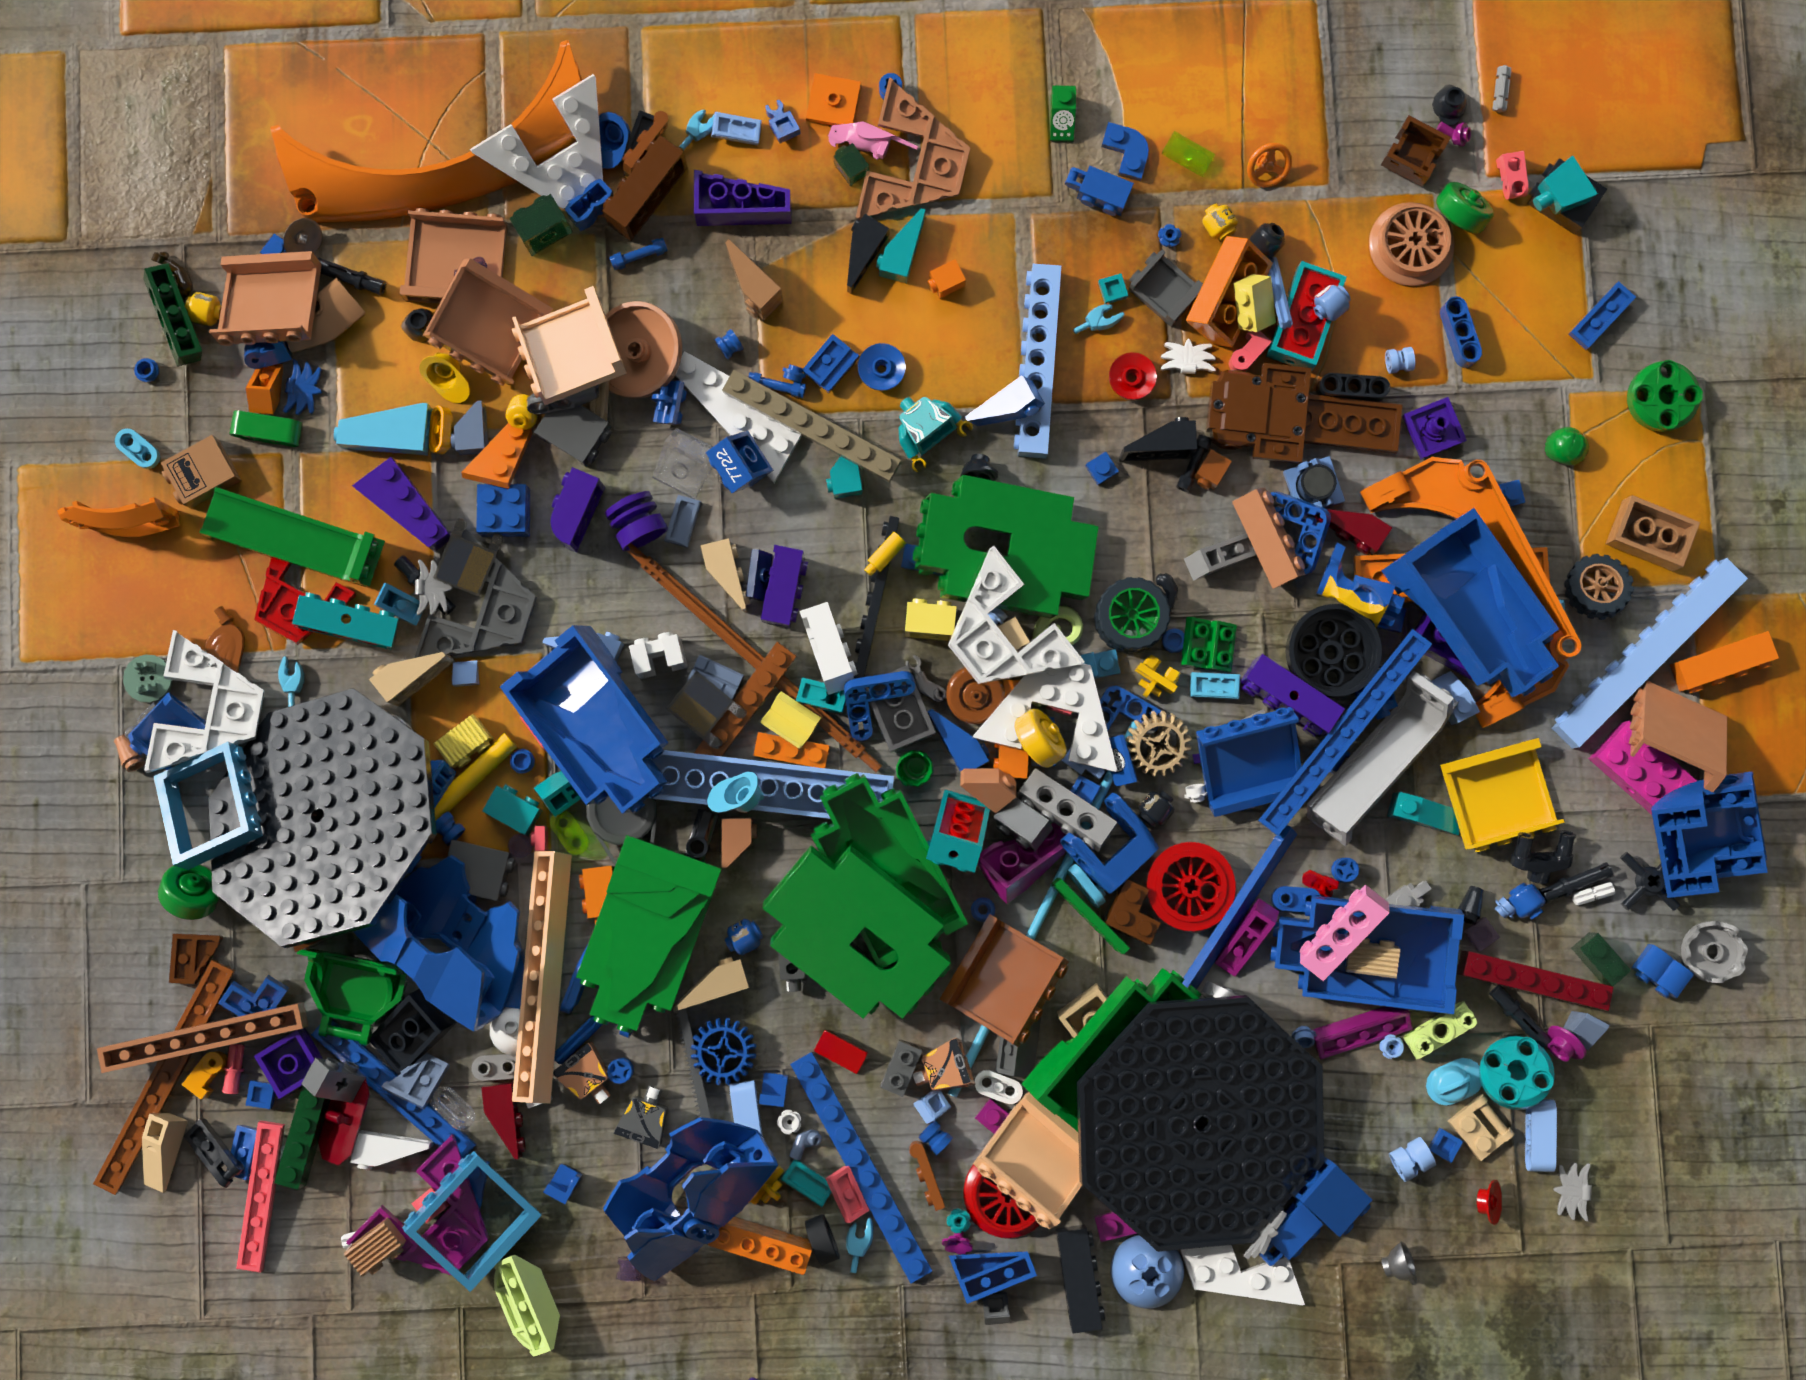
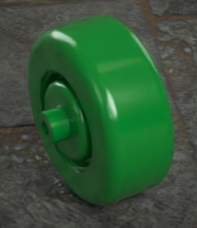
(1465, 207)
(188, 892)

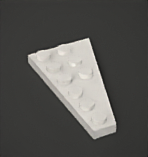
(735, 417)

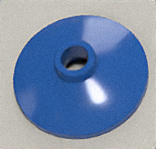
(879, 355)

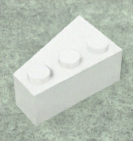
(828, 648)

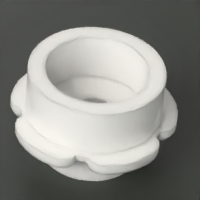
(1195, 792)
(789, 1115)

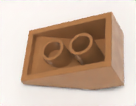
(759, 290)

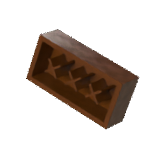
(644, 188)

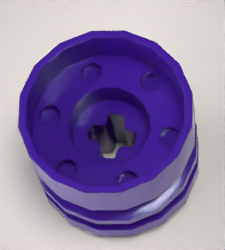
(634, 516)

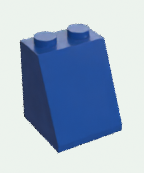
(1334, 1198)

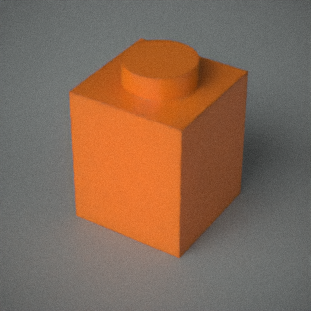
(946, 279)

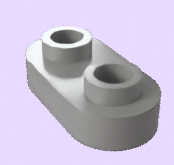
(495, 1066)

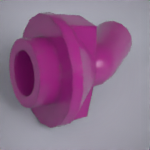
(1459, 135)

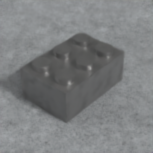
(902, 718)

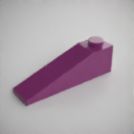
(1014, 869)

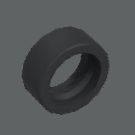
(822, 1240)

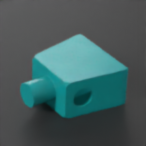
(1565, 188)

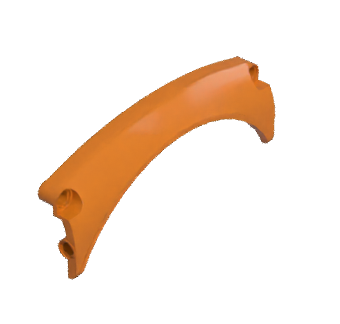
(367, 194)

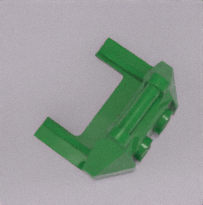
(352, 991)

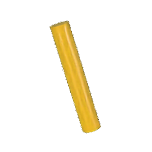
(475, 774)

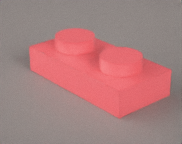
(847, 1194)

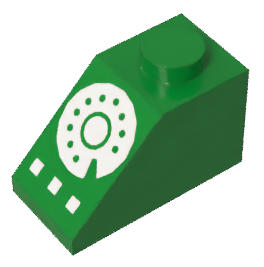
(1062, 113)

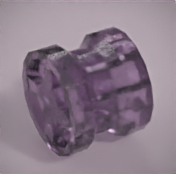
(627, 1271)

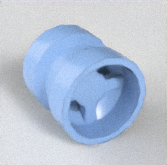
(1400, 360)

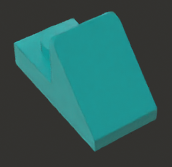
(815, 694)

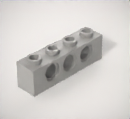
(1082, 811)

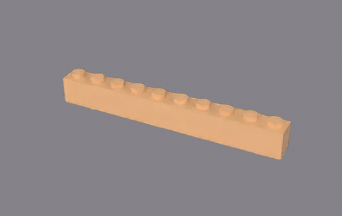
(542, 977)

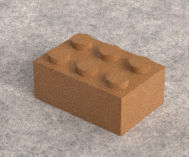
(1652, 533)

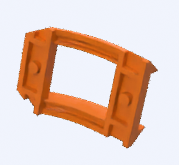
(123, 521)

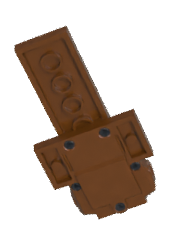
(1281, 415)

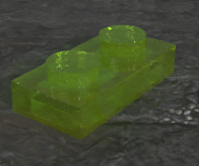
(1188, 154)

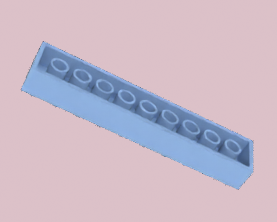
(784, 786)

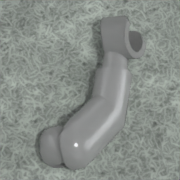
(925, 686)

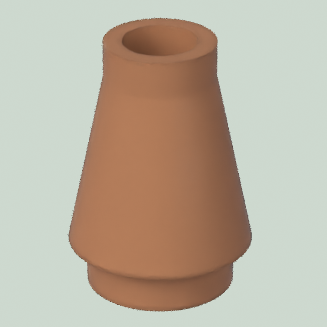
(128, 757)

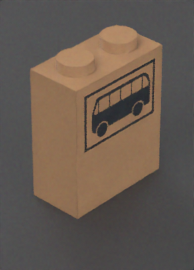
(198, 472)

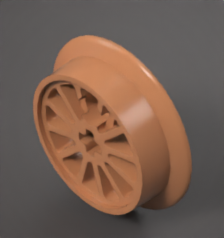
(1391, 266)

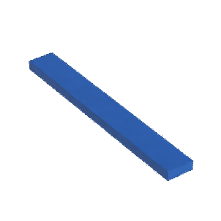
(1239, 907)
(377, 1073)

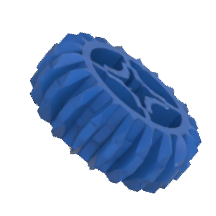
(744, 1054)

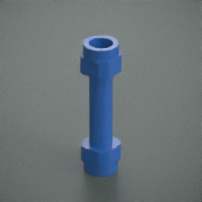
(618, 261)
(796, 389)

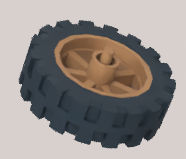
(1591, 606)

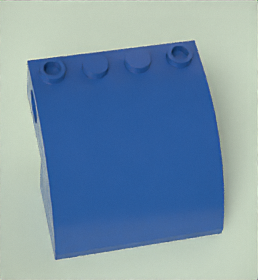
(1709, 835)

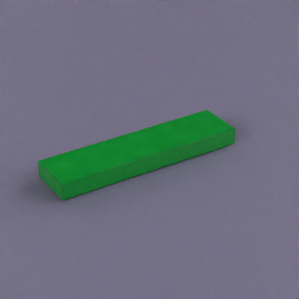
(1089, 915)

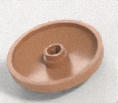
(648, 348)

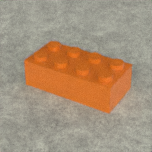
(1215, 306)

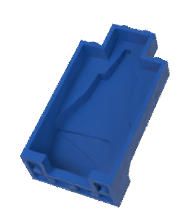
(1479, 604)
(590, 721)
(1426, 961)

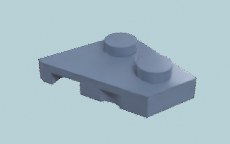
(418, 1081)

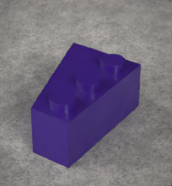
(784, 586)

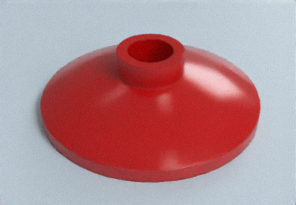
(1136, 365)

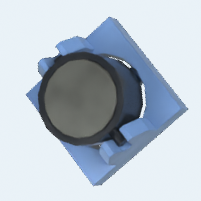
(1316, 484)

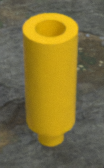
(885, 553)

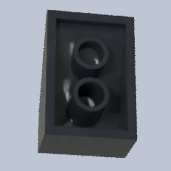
(1168, 442)
(410, 1031)

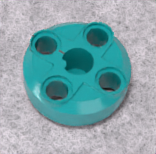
(1516, 1072)

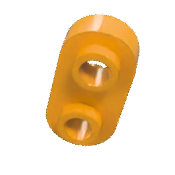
(440, 430)

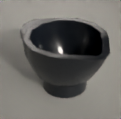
(1449, 104)
(416, 324)
(980, 467)

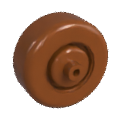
(970, 700)

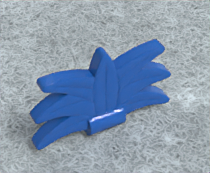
(302, 388)

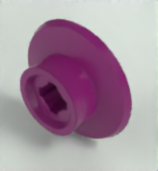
(1565, 1044)

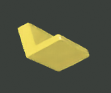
(790, 720)

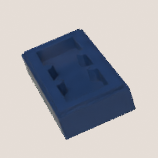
(758, 574)

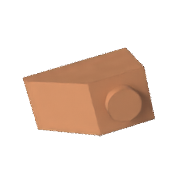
(989, 786)
(736, 839)

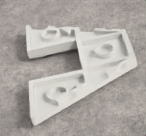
(567, 171)
(986, 649)
(1064, 689)
(231, 713)
(1218, 1271)

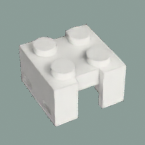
(666, 645)

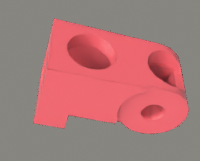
(1513, 174)
(1245, 357)

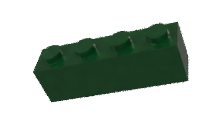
(302, 1140)

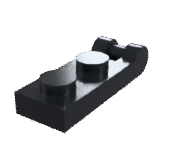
(213, 1152)

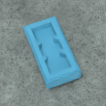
(1214, 685)

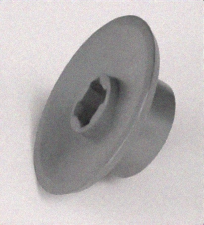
(310, 236)

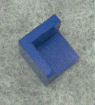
(774, 1089)
(563, 1183)

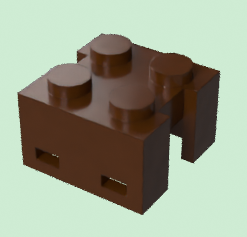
(1415, 151)

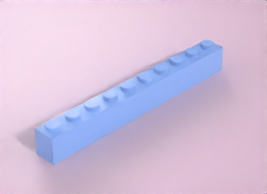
(1649, 652)

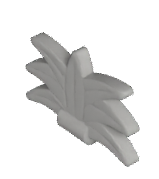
(430, 589)
(1574, 1191)
(1266, 1234)

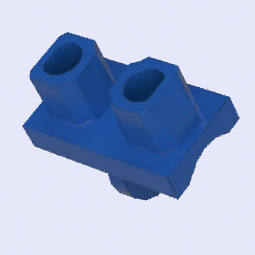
(668, 403)

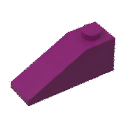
(1247, 937)

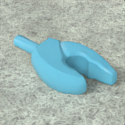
(697, 130)
(1096, 320)
(290, 684)
(859, 1246)

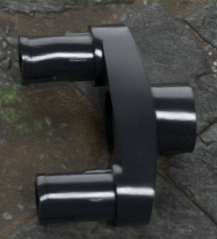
(1543, 863)

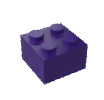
(288, 1062)

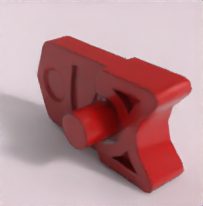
(1323, 884)

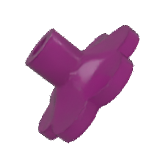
(957, 1244)

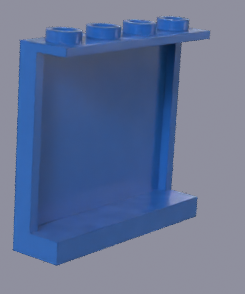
(1248, 760)

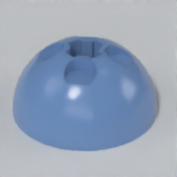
(1138, 1260)

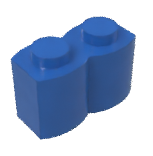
(586, 207)
(1662, 971)

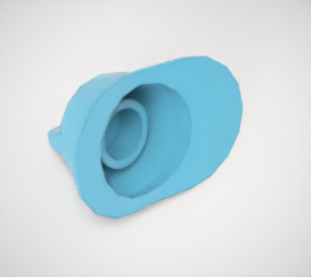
(736, 793)
(1454, 1081)

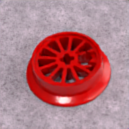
(1223, 892)
(989, 1224)

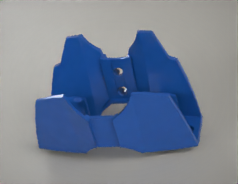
(480, 968)
(644, 1203)

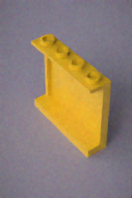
(1499, 795)

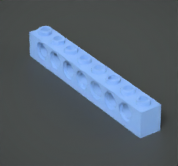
(1048, 277)

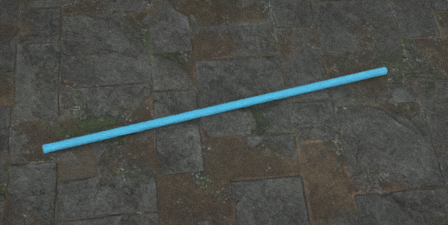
(1043, 910)

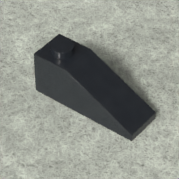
(866, 242)

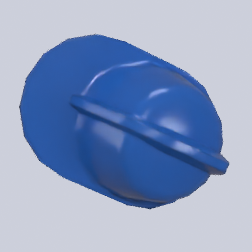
(613, 138)

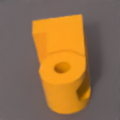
(204, 1073)

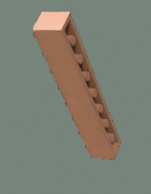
(202, 1037)

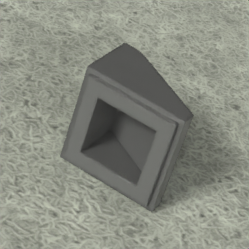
(996, 1309)

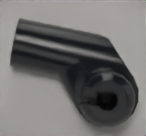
(1168, 584)

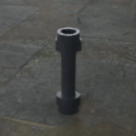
(1186, 481)

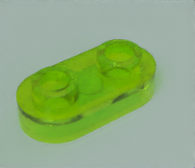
(570, 833)

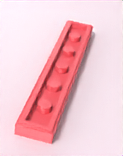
(260, 1196)

